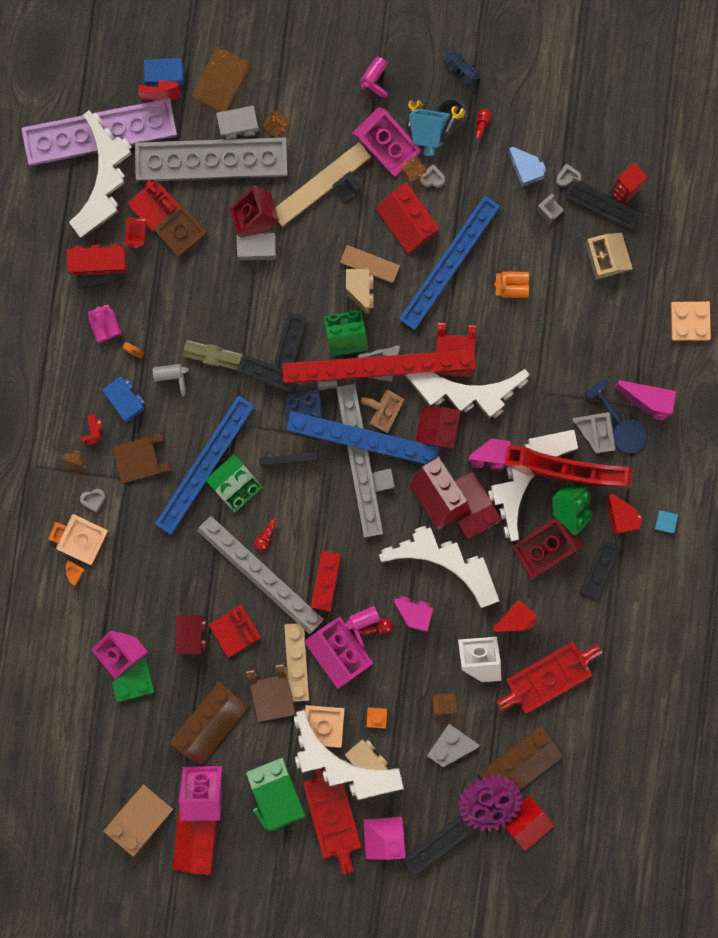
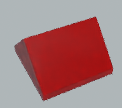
(529, 824)

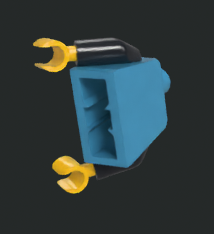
(431, 127)

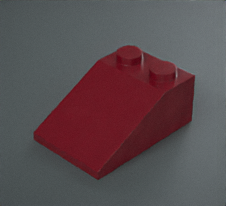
(482, 511)
(546, 547)

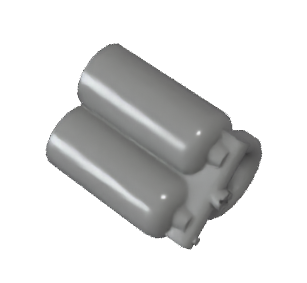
(171, 372)

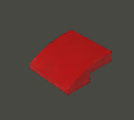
(165, 90)

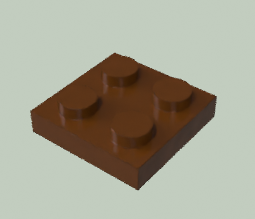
(180, 230)

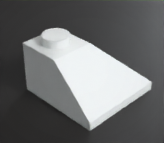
(481, 658)

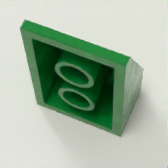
(275, 794)

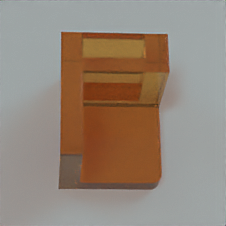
(444, 703)

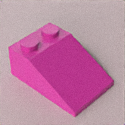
(386, 140)
(649, 399)
(201, 793)

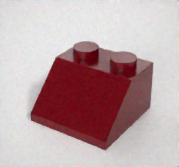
(254, 212)
(438, 426)
(190, 634)

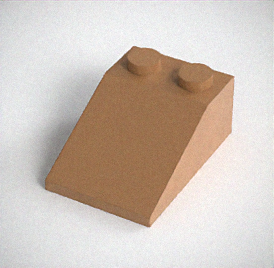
(138, 820)

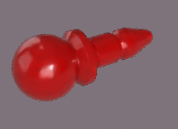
(483, 118)
(262, 542)
(383, 626)

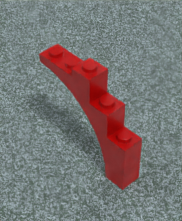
(560, 469)

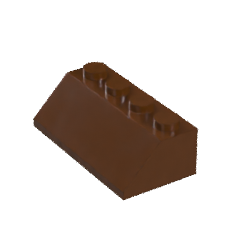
(209, 724)
(525, 759)

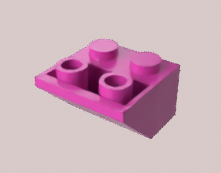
(490, 454)
(414, 615)

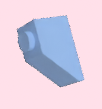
(526, 166)

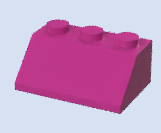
(338, 652)

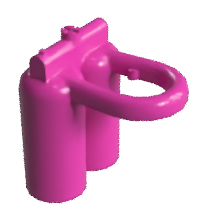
(372, 74)
(104, 324)
(361, 620)

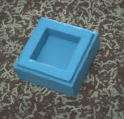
(666, 521)

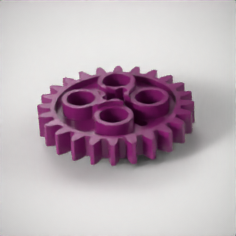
(490, 802)

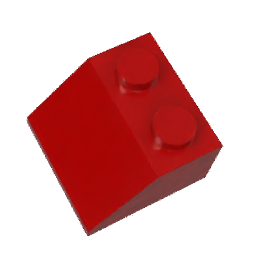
(622, 515)
(516, 619)

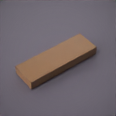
(377, 266)

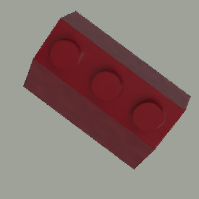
(439, 494)

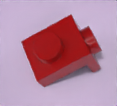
(135, 232)
(95, 427)

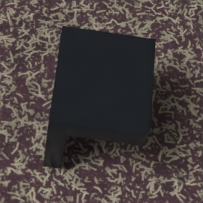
(347, 187)

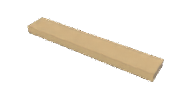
(321, 184)

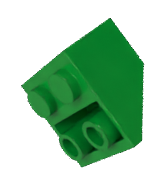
(346, 333)
(234, 483)
(572, 507)

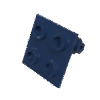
(457, 59)
(304, 403)

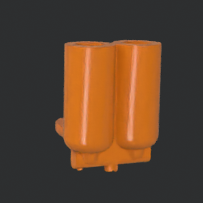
(512, 284)

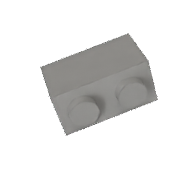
(237, 123)
(257, 246)

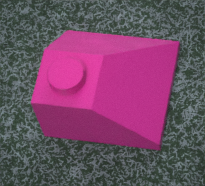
(118, 652)
(384, 838)

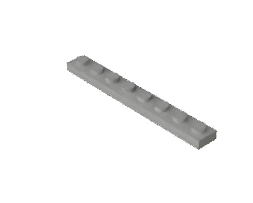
(360, 464)
(260, 575)

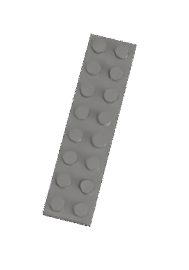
(211, 159)

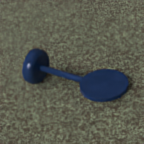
(628, 434)

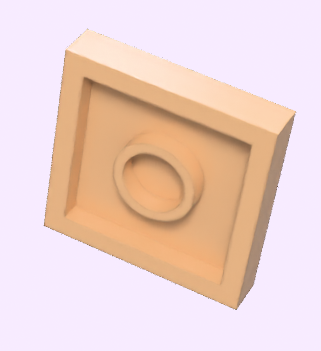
(690, 321)
(81, 539)
(326, 724)

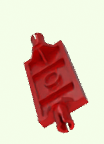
(549, 677)
(332, 819)

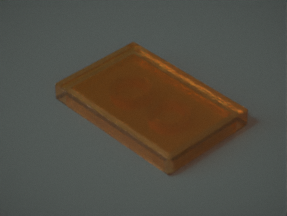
(221, 80)

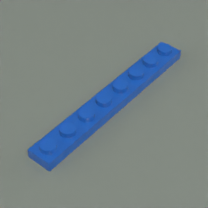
(449, 262)
(361, 438)
(204, 465)

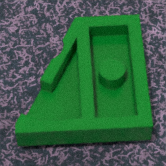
(134, 682)

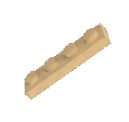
(296, 661)

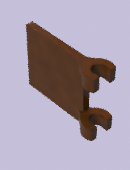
(139, 459)
(272, 695)

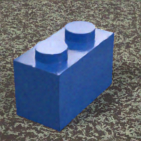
(163, 70)
(123, 399)

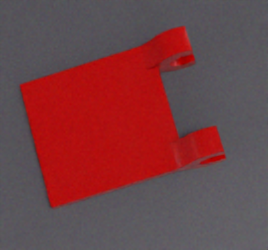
(455, 343)

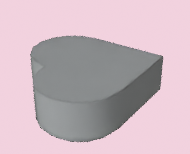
(566, 175)
(432, 177)
(93, 499)

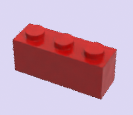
(628, 183)
(97, 260)
(326, 580)

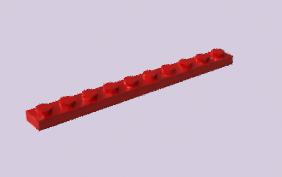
(378, 366)

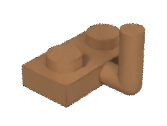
(385, 410)

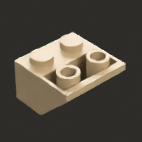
(608, 255)
(358, 286)

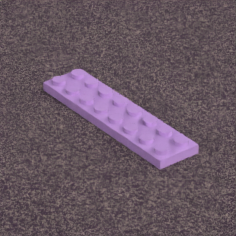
(75, 137)

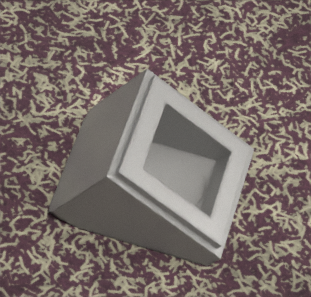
(383, 480)

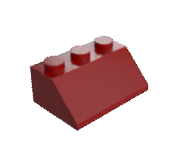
(407, 218)
(194, 846)

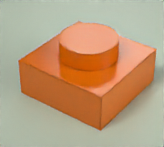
(376, 717)

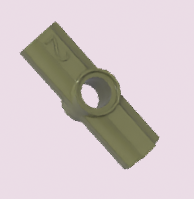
(212, 355)

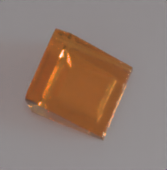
(276, 123)
(413, 168)
(74, 458)

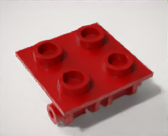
(153, 204)
(234, 631)

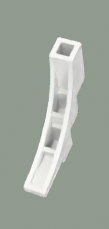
(111, 153)
(487, 397)
(510, 493)
(424, 547)
(316, 755)

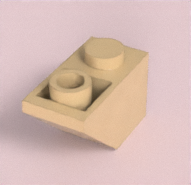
(364, 757)

